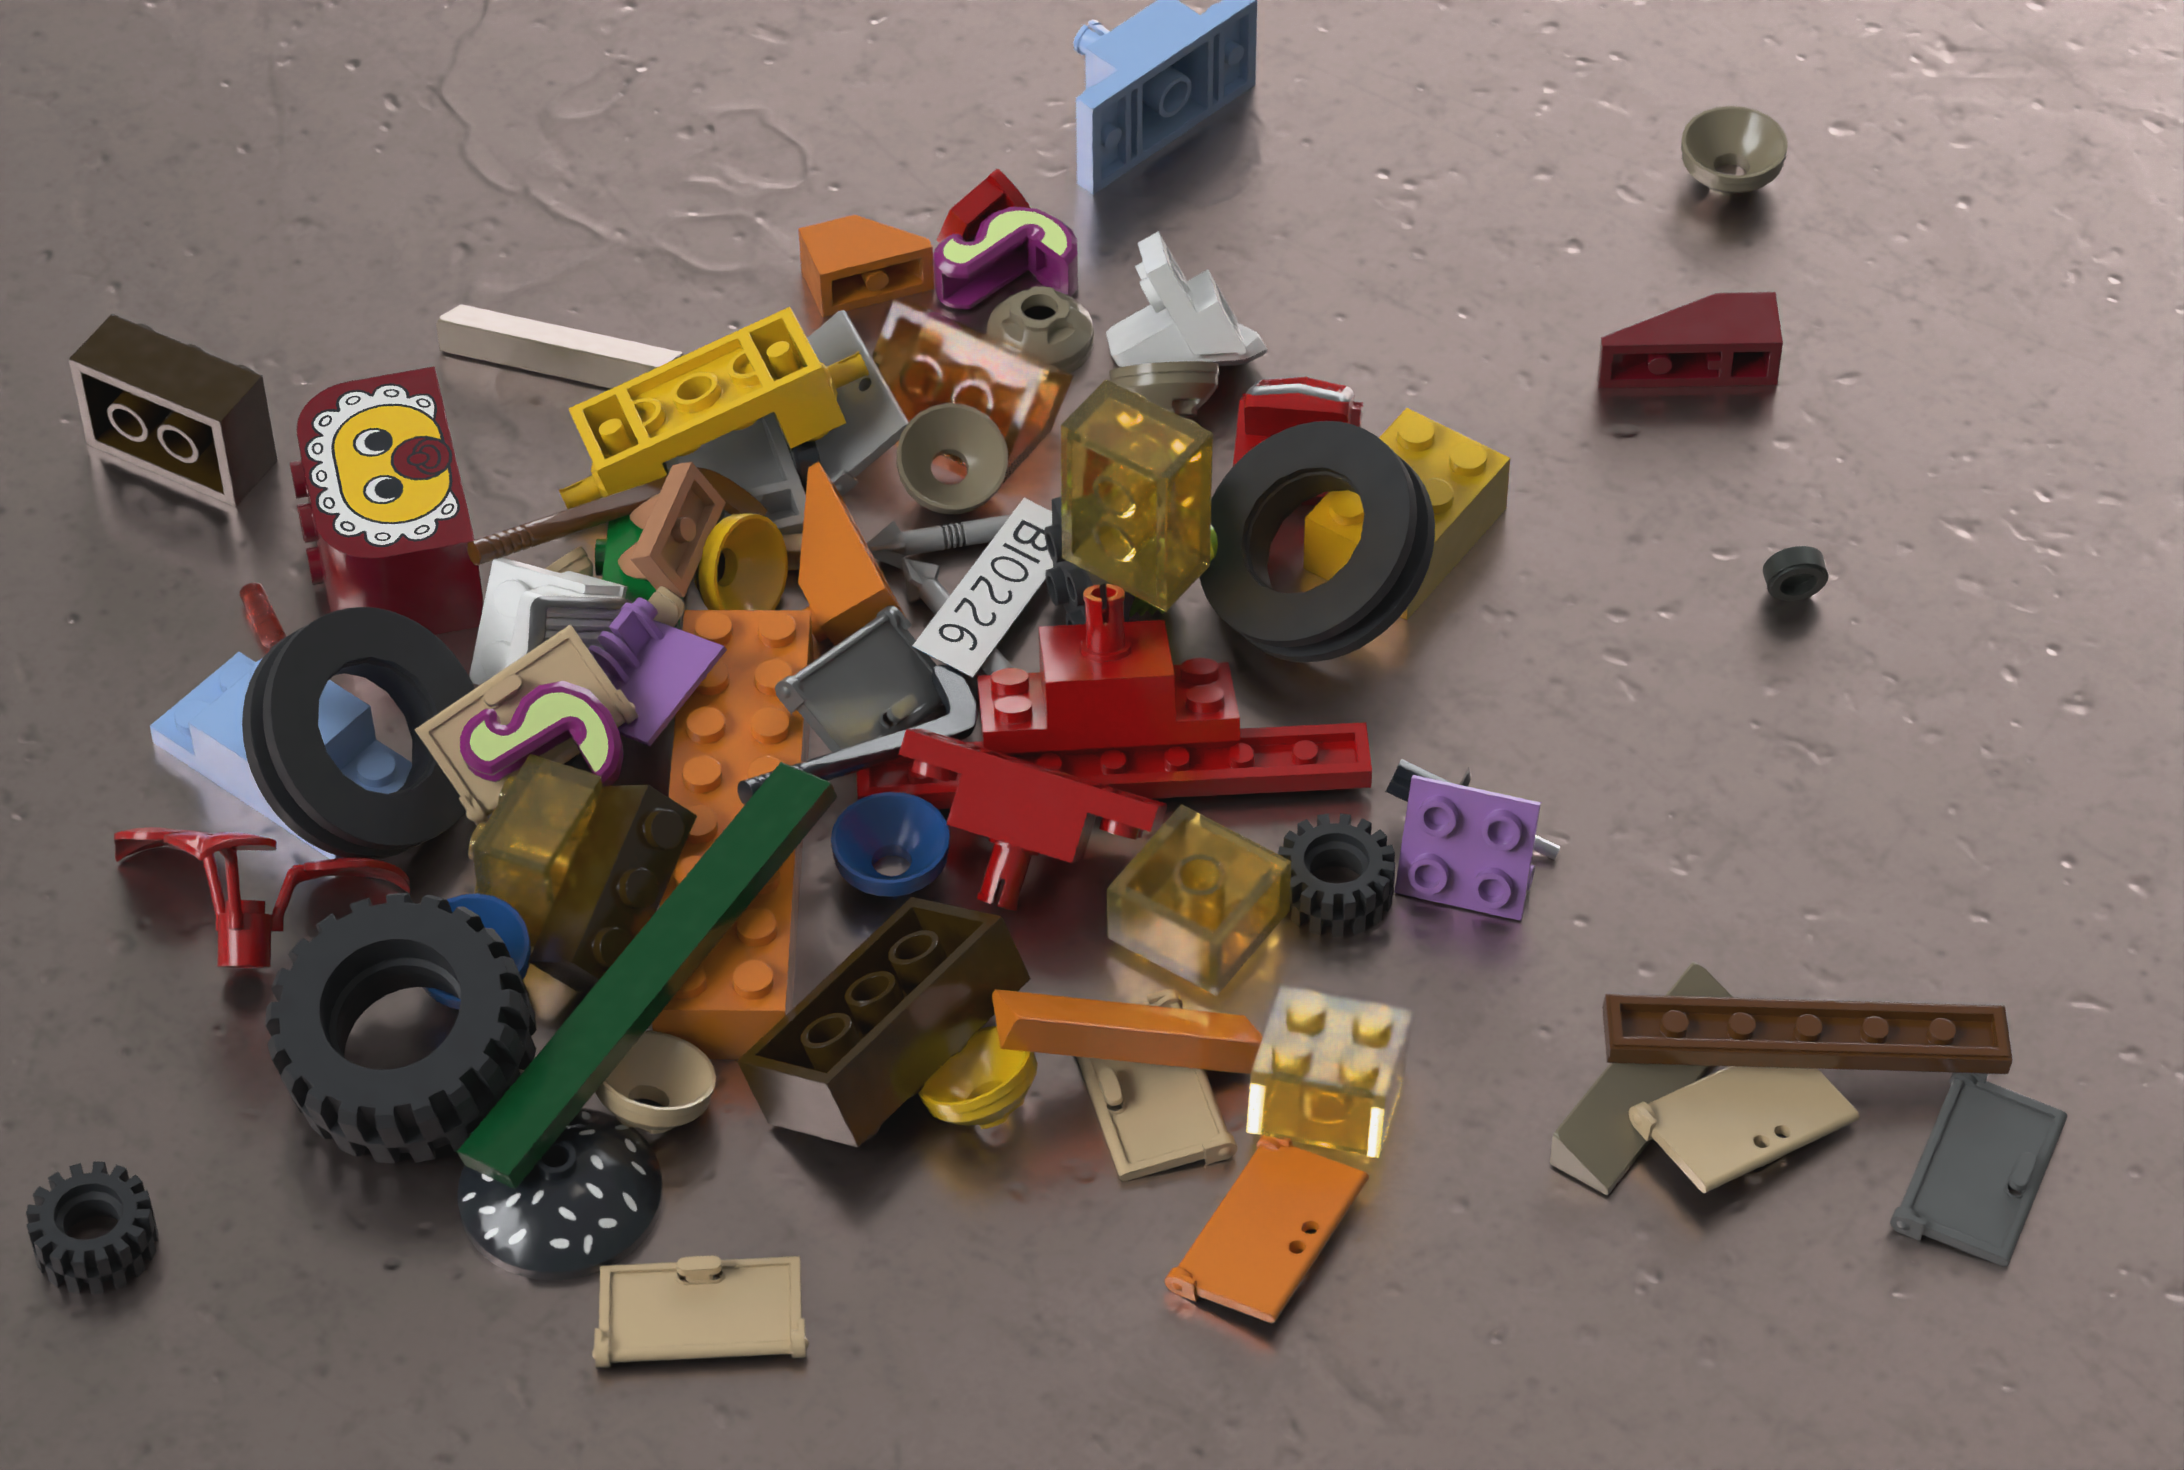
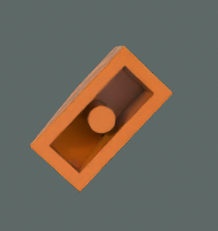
(863, 263)

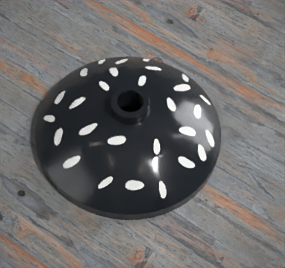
(570, 1215)

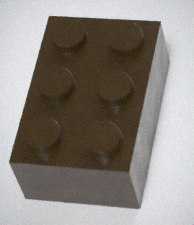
(173, 409)

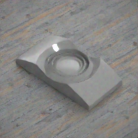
(760, 465)

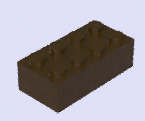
(883, 1021)

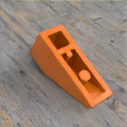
(837, 565)

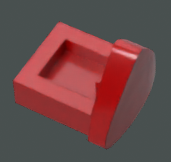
(988, 197)

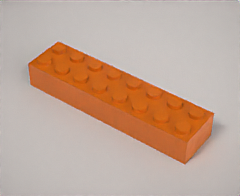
(721, 736)

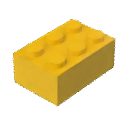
(1465, 490)

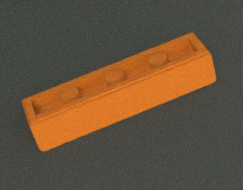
(1125, 1031)

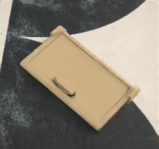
(555, 660)
(1165, 1111)
(1732, 1120)
(657, 1316)

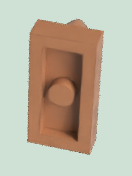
(673, 530)

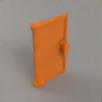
(1256, 1238)

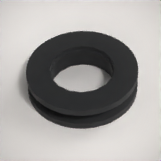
(1363, 594)
(289, 752)

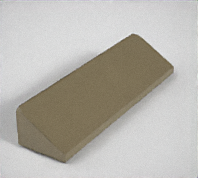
(546, 347)
(1597, 1136)

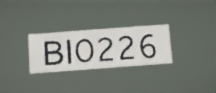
(991, 592)

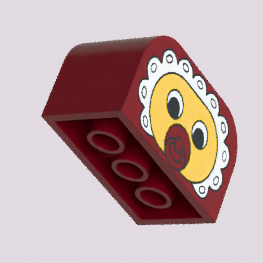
(387, 501)

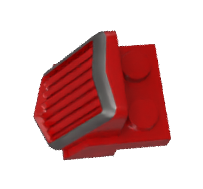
(1288, 402)

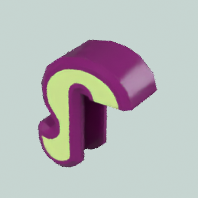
(1003, 250)
(539, 724)

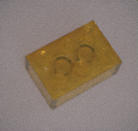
(1136, 494)

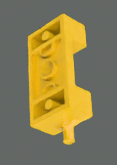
(705, 397)

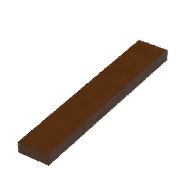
(1806, 1034)

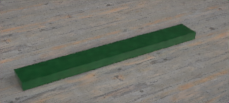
(646, 976)

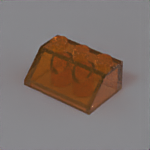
(942, 361)

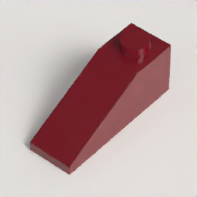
(1700, 344)

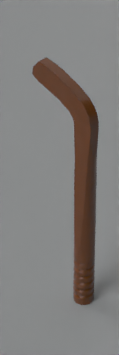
(597, 513)

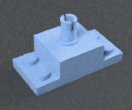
(1157, 81)
(208, 737)

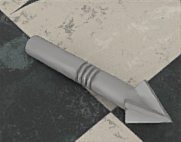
(892, 545)
(923, 584)

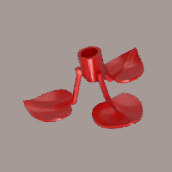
(242, 924)

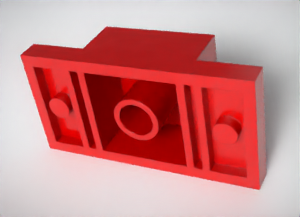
(1107, 689)
(1024, 807)

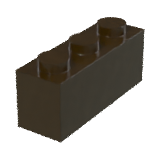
(612, 883)

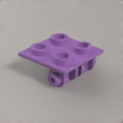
(652, 666)
(1467, 847)

